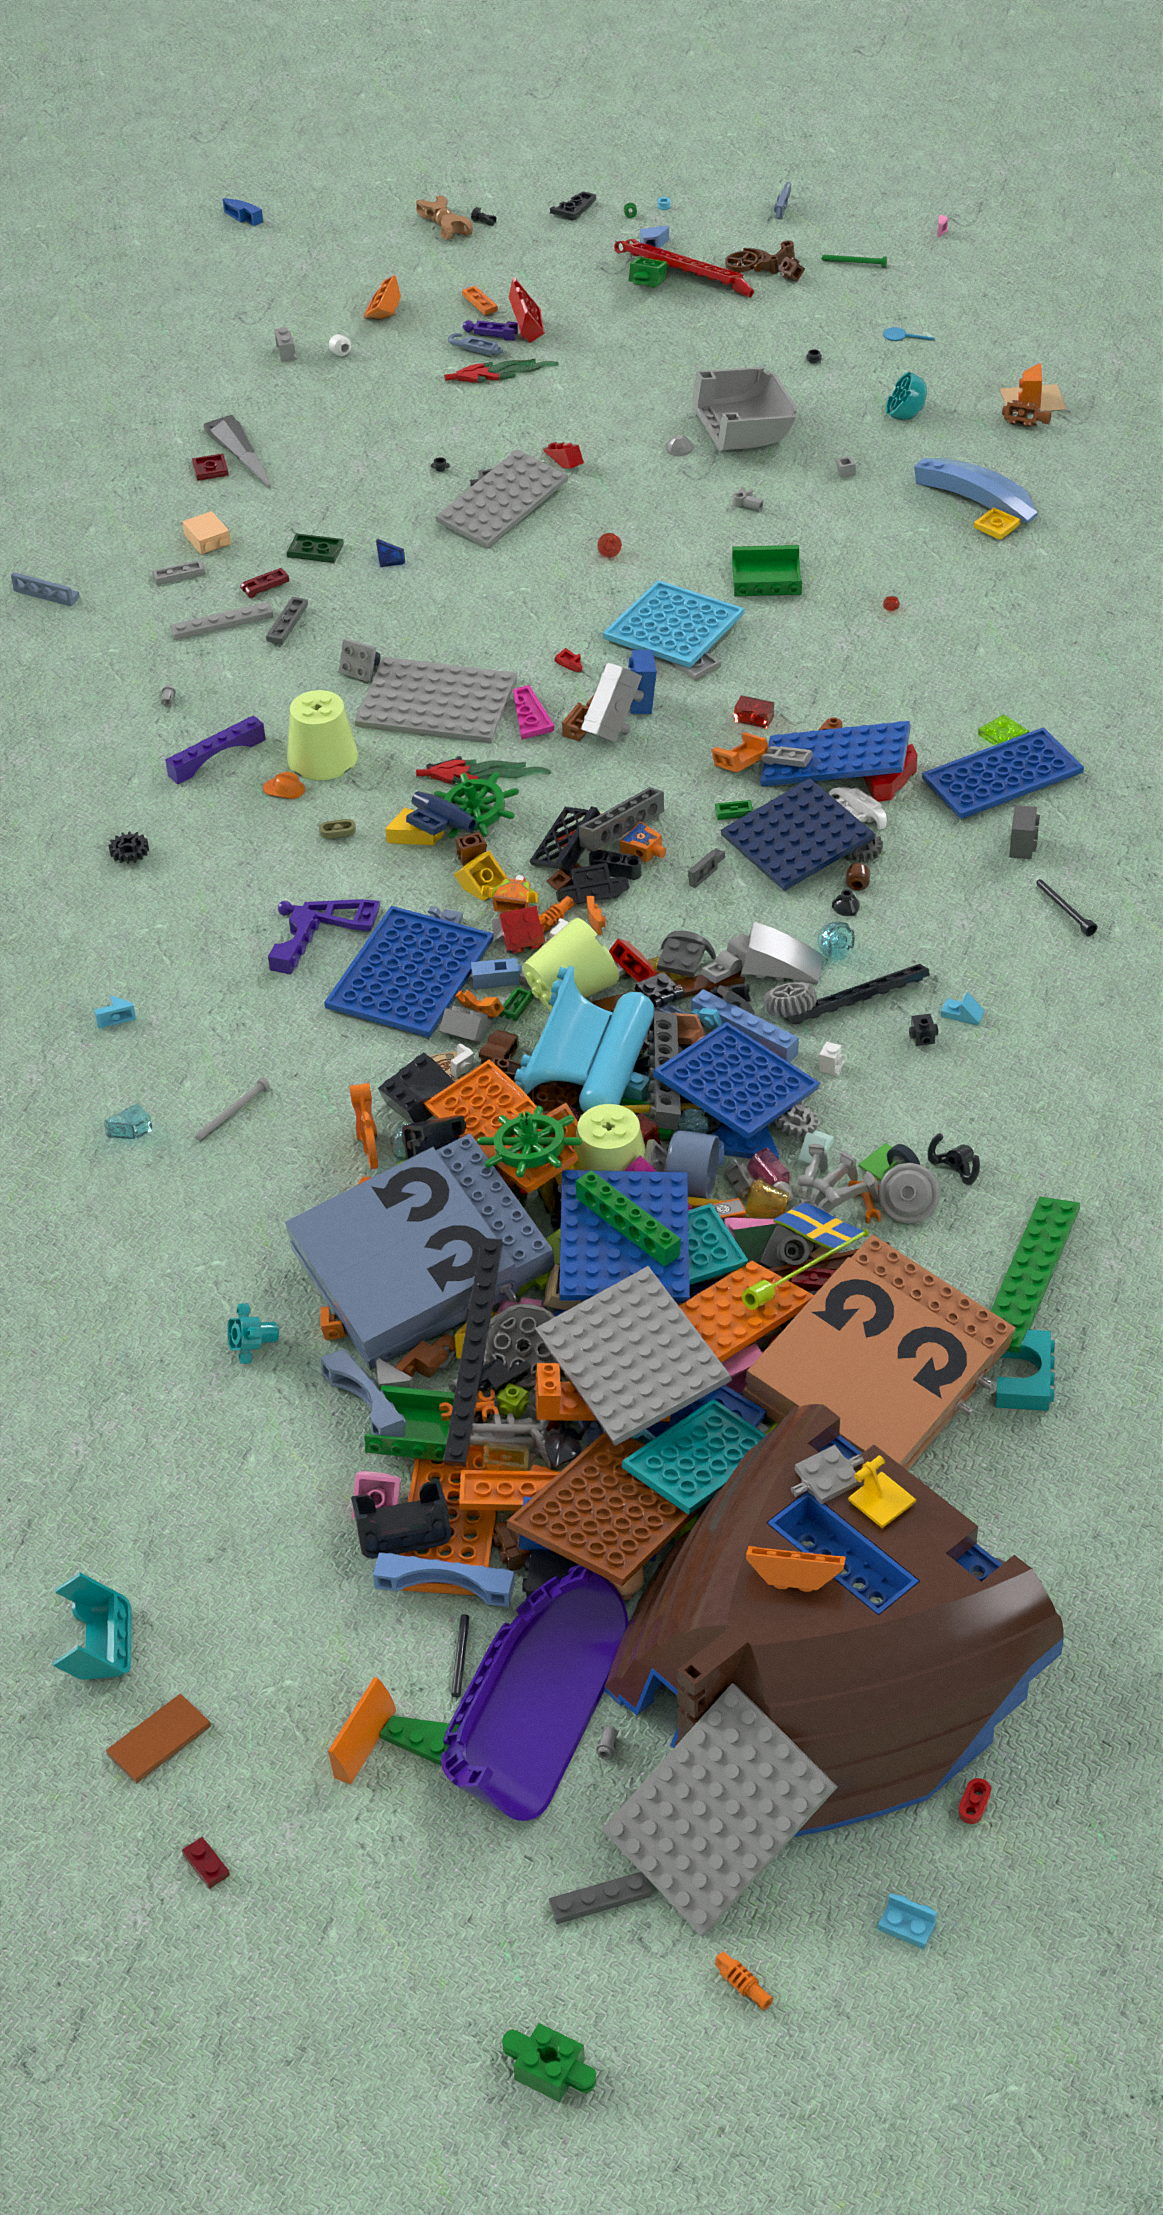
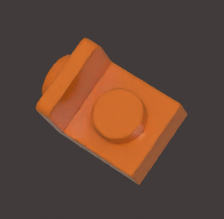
(330, 1327)

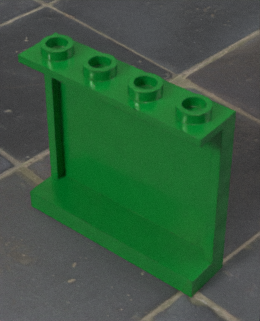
(766, 570)
(424, 1428)

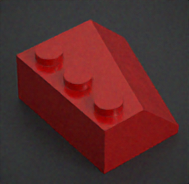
(526, 312)

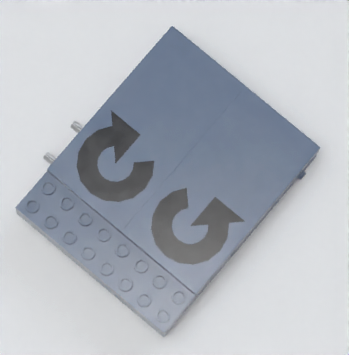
(406, 1246)

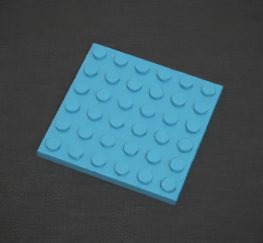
(674, 623)

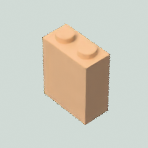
(206, 532)

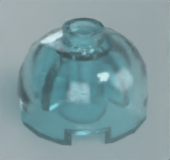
(836, 940)

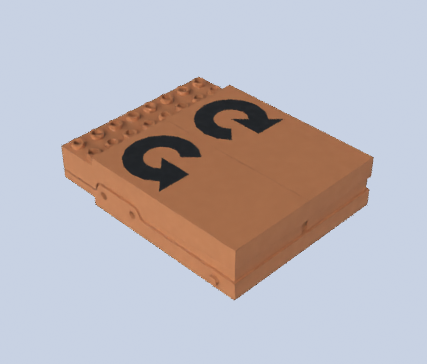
(883, 1353)

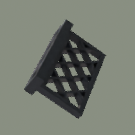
(572, 851)

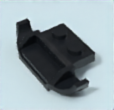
(593, 881)

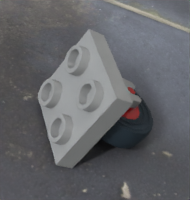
(358, 659)

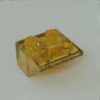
(504, 1456)

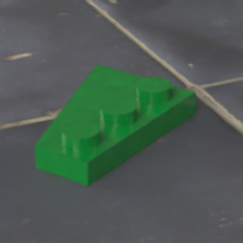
(417, 1736)

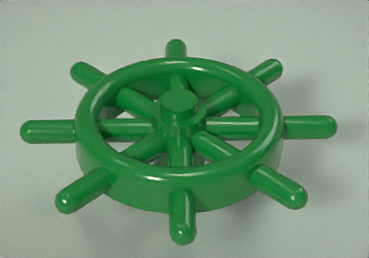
(475, 803)
(529, 1141)

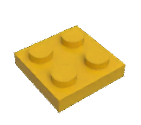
(997, 523)

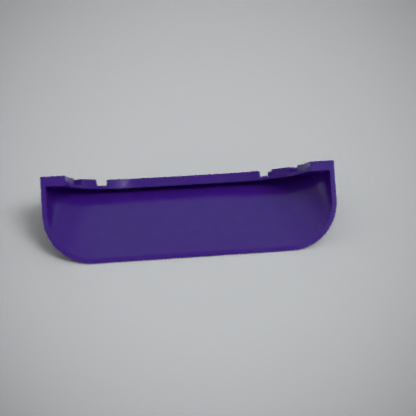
(536, 1694)

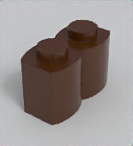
(499, 1045)

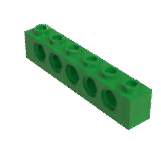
(628, 1218)

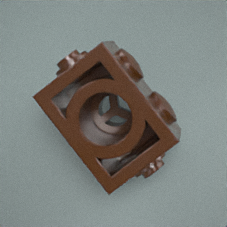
(470, 847)

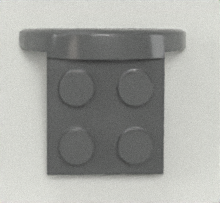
(683, 953)

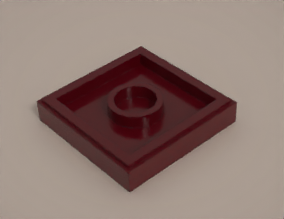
(210, 466)

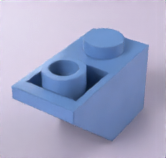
(655, 236)

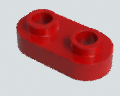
(974, 1803)

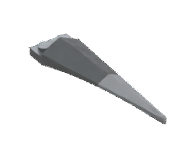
(231, 436)

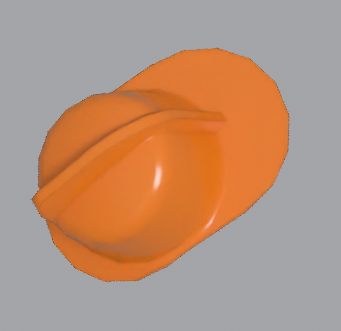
(285, 785)

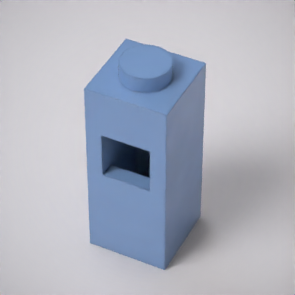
(495, 973)

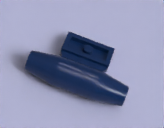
(437, 813)

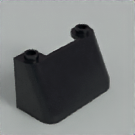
(431, 1133)
(404, 1525)

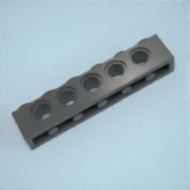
(621, 819)

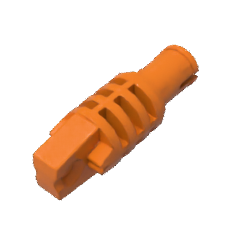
(554, 913)
(742, 1980)

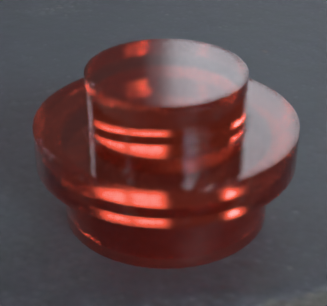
(891, 603)

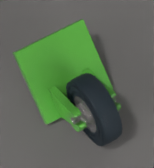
(886, 1158)

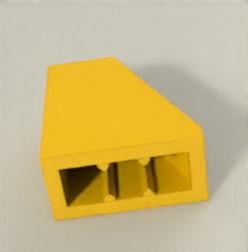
(404, 833)

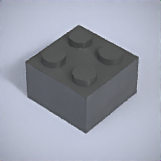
(1024, 832)

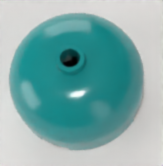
(907, 397)

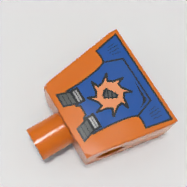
(643, 843)

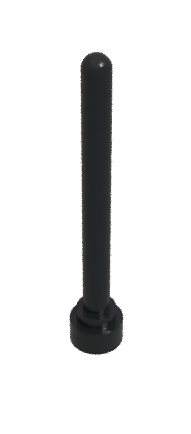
(1087, 926)

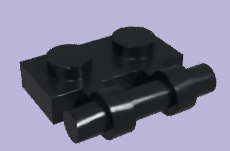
(656, 987)

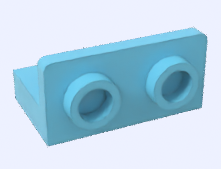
(908, 1920)

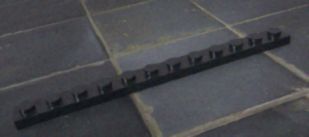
(473, 1353)

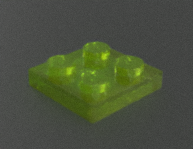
(1001, 730)

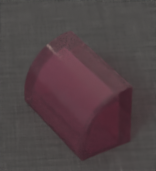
(767, 1167)

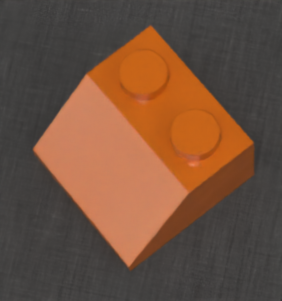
(1031, 386)

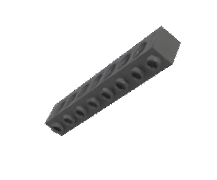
(662, 1047)

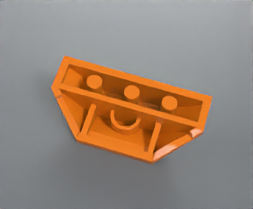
(384, 300)
(794, 1568)

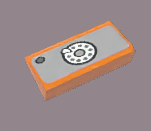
(730, 1209)

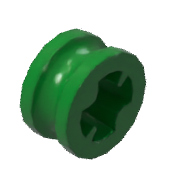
(626, 210)

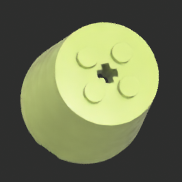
(320, 736)
(575, 947)
(609, 1139)

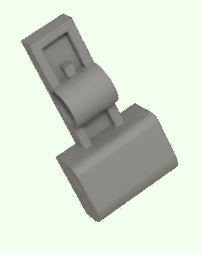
(728, 961)

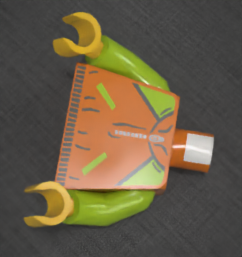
(511, 894)

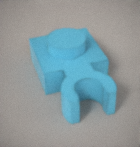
(708, 1017)

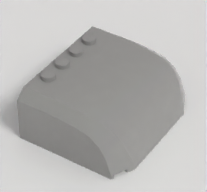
(743, 407)

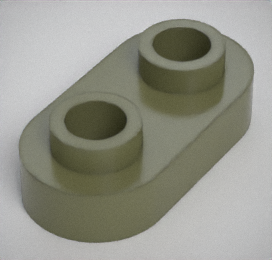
(337, 828)

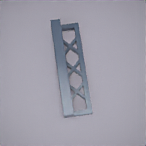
(44, 589)

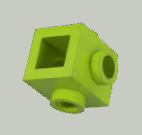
(512, 1401)

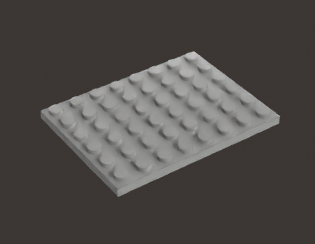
(436, 699)
(632, 1355)
(719, 1808)

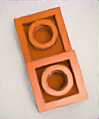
(595, 916)

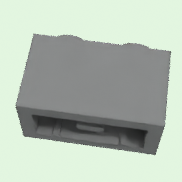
(465, 1023)

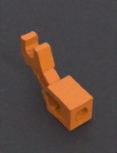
(489, 1005)

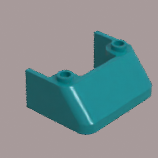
(106, 1634)

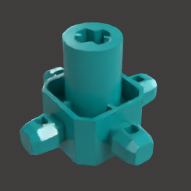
(249, 1333)

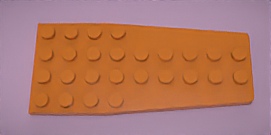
(481, 1099)

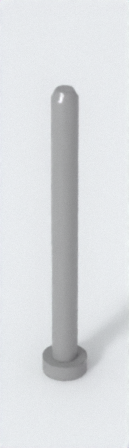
(262, 1085)

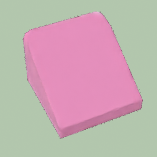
(942, 225)

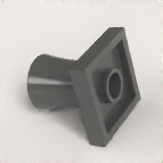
(776, 1250)

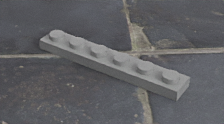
(221, 620)

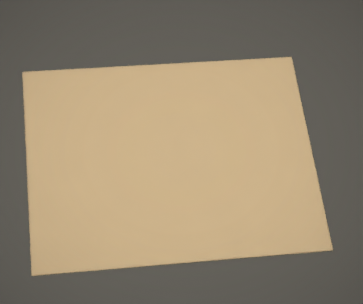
(1050, 398)

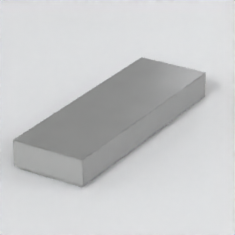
(178, 572)

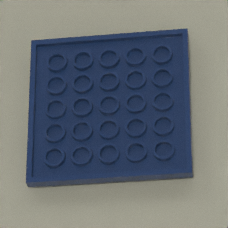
(797, 834)

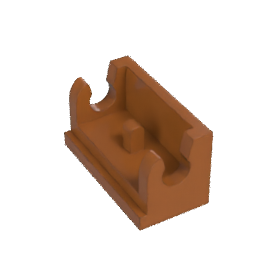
(573, 722)

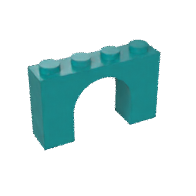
(1032, 1391)

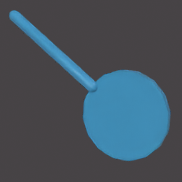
(898, 334)

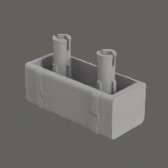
(612, 703)

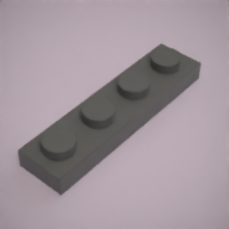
(287, 620)
(599, 1897)

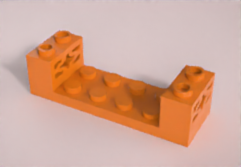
(559, 1399)

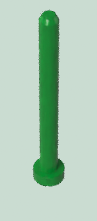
(882, 261)

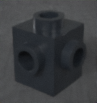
(923, 1030)

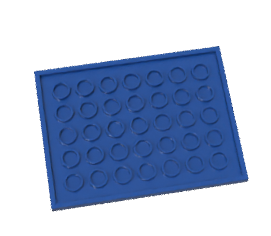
(409, 971)
(600, 1256)

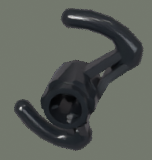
(956, 1158)

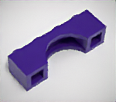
(286, 955)

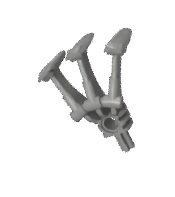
(825, 1186)

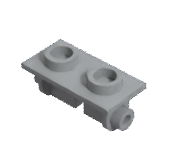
(738, 1173)

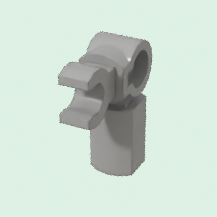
(745, 499)

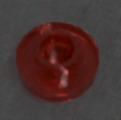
(609, 545)

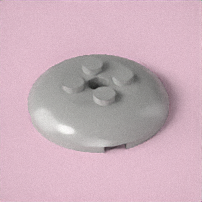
(511, 1330)

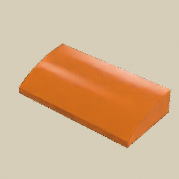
(361, 1731)

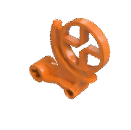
(365, 1125)

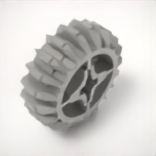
(790, 999)

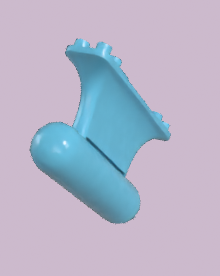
(588, 1043)

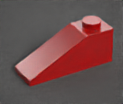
(631, 960)

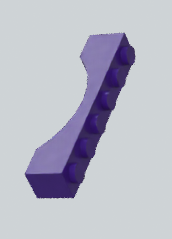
(187, 762)

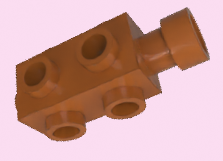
(1023, 412)

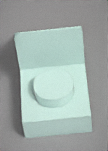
(815, 1138)

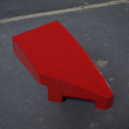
(569, 660)

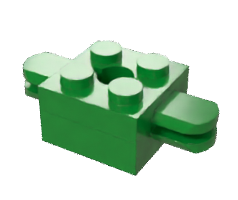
(647, 272)
(545, 2072)

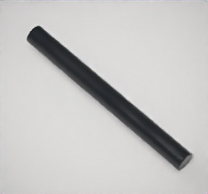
(460, 1656)

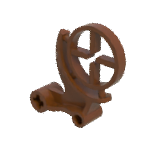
(767, 262)

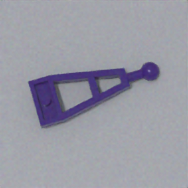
(363, 919)

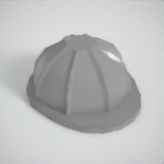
(679, 445)

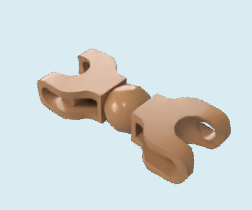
(449, 221)

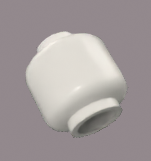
(340, 345)

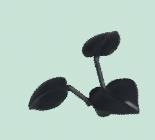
(564, 1445)

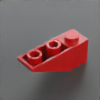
(566, 455)

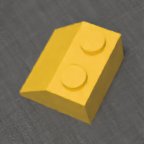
(480, 872)

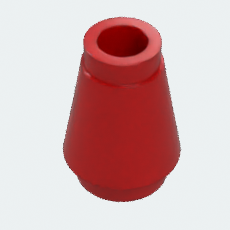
(742, 287)

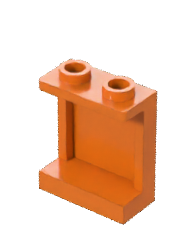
(741, 756)

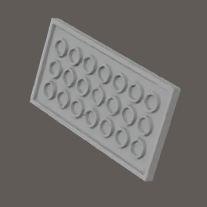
(502, 498)

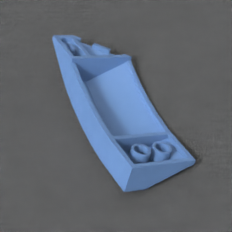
(977, 484)

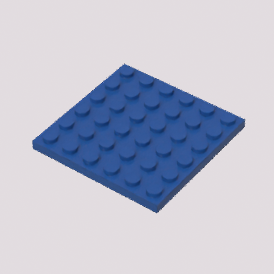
(736, 1080)

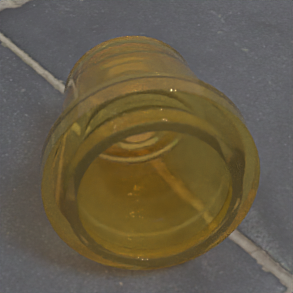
(766, 1200)

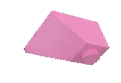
(379, 1486)

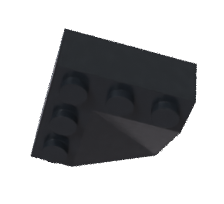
(414, 1086)

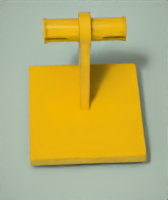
(880, 1496)

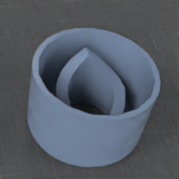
(698, 1157)

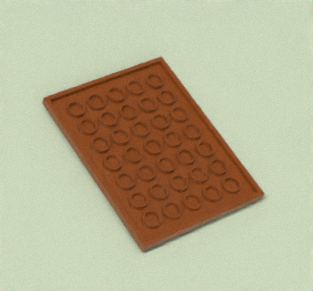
(601, 1513)

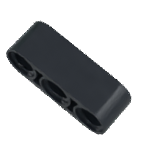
(618, 863)

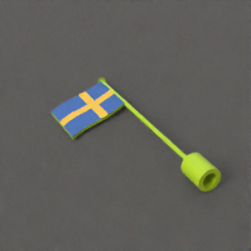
(817, 1227)

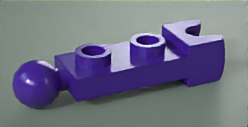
(494, 329)

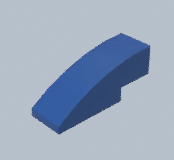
(243, 211)

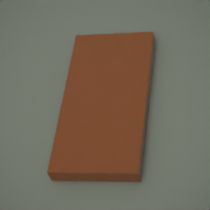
(158, 1738)

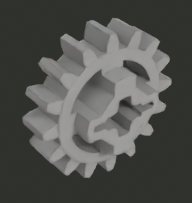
(796, 1121)

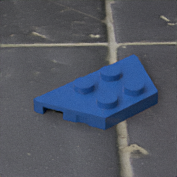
(739, 1146)

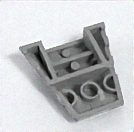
(780, 956)

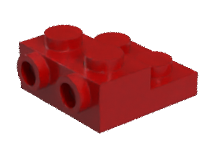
(522, 929)

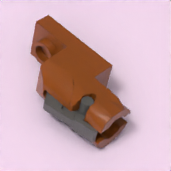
(429, 1358)

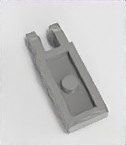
(787, 756)

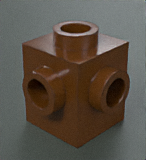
(791, 268)

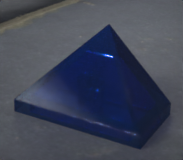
(389, 554)

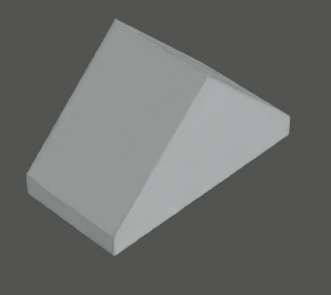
(392, 1376)

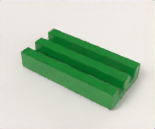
(733, 810)
(519, 1005)

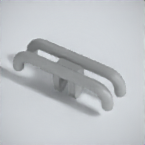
(505, 1432)

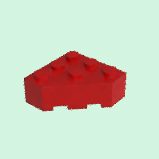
(884, 786)

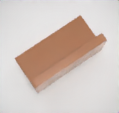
(688, 1028)

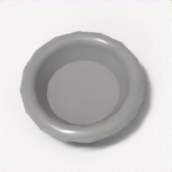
(909, 1193)

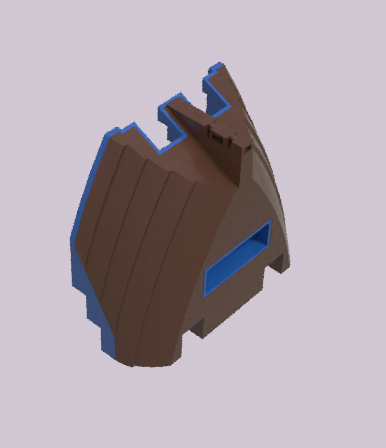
(867, 1690)

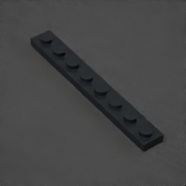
(863, 992)

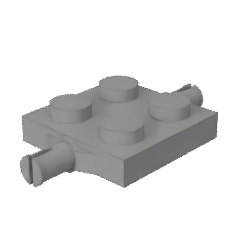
(827, 1474)

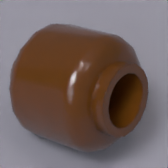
(858, 877)

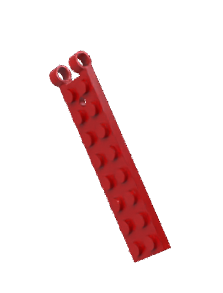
(676, 260)

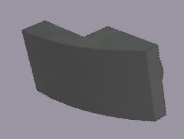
(733, 998)

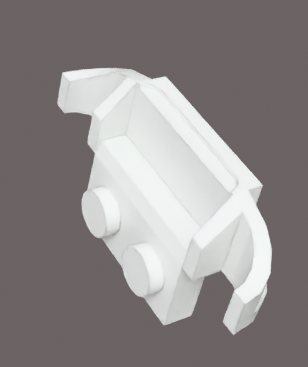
(861, 805)

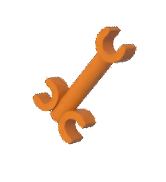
(871, 1211)
(485, 1405)

